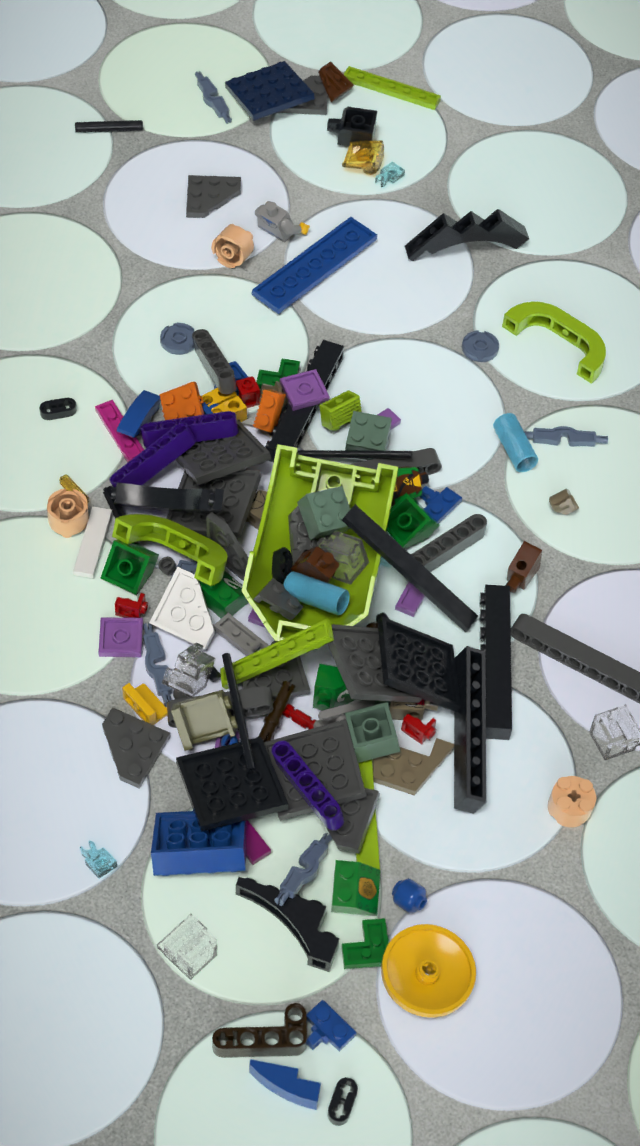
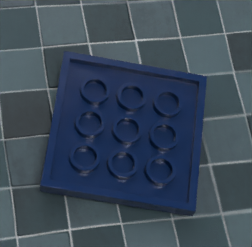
(269, 90)

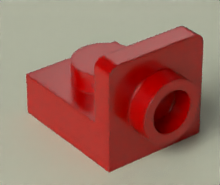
(248, 391)
(131, 609)
(417, 730)

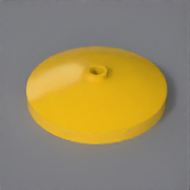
(434, 952)

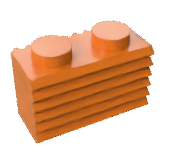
(269, 410)

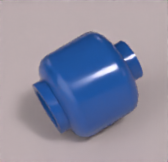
(409, 895)

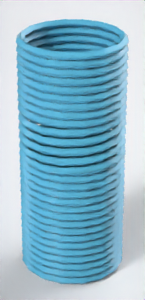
(515, 442)
(317, 593)

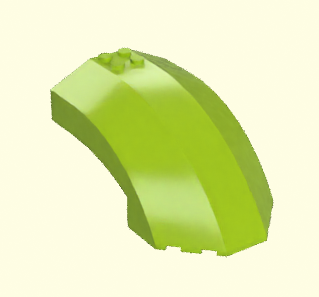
(289, 482)

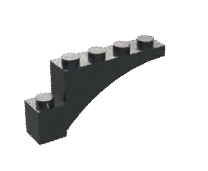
(301, 918)

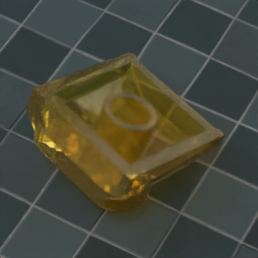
(365, 156)

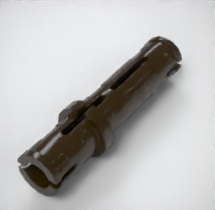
(271, 721)

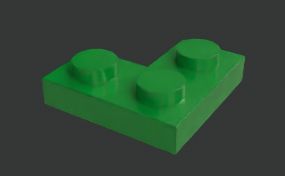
(286, 368)
(371, 950)

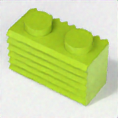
(339, 410)

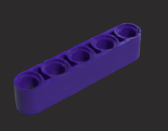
(202, 426)
(155, 456)
(309, 793)

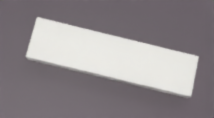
(92, 542)

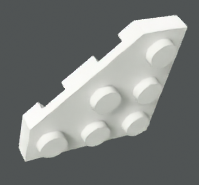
(184, 610)

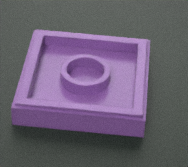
(304, 389)
(120, 637)

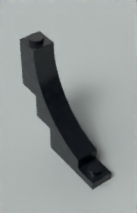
(448, 232)
(170, 499)

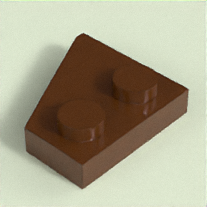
(334, 81)

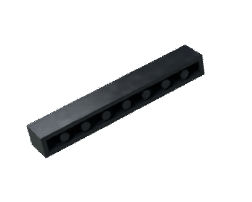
(295, 423)
(497, 648)
(470, 731)

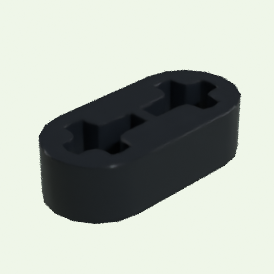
(57, 408)
(281, 564)
(337, 1099)

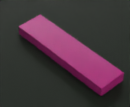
(111, 418)

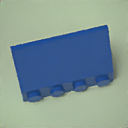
(184, 849)

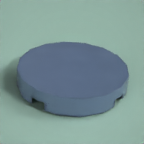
(177, 338)
(480, 346)

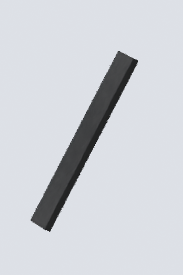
(409, 567)

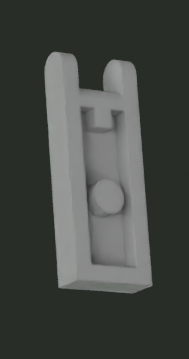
(238, 635)
(338, 713)

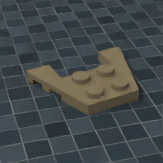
(408, 769)

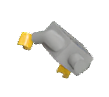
(278, 222)

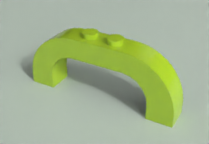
(565, 326)
(208, 553)

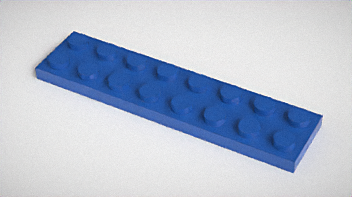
(314, 265)

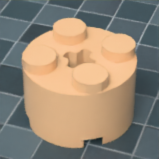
(233, 246)
(67, 512)
(572, 801)

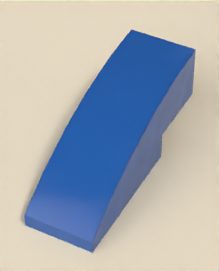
(139, 413)
(285, 1083)

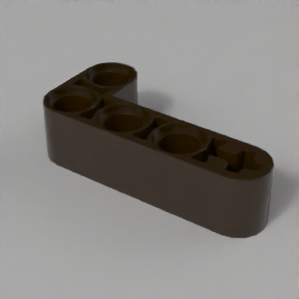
(259, 1035)

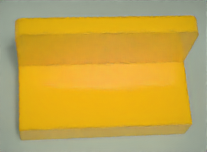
(144, 703)

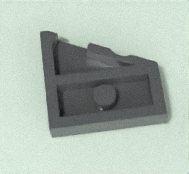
(279, 599)

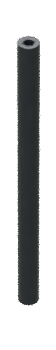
(355, 454)
(239, 715)

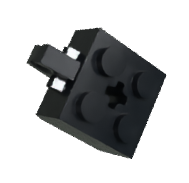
(354, 126)

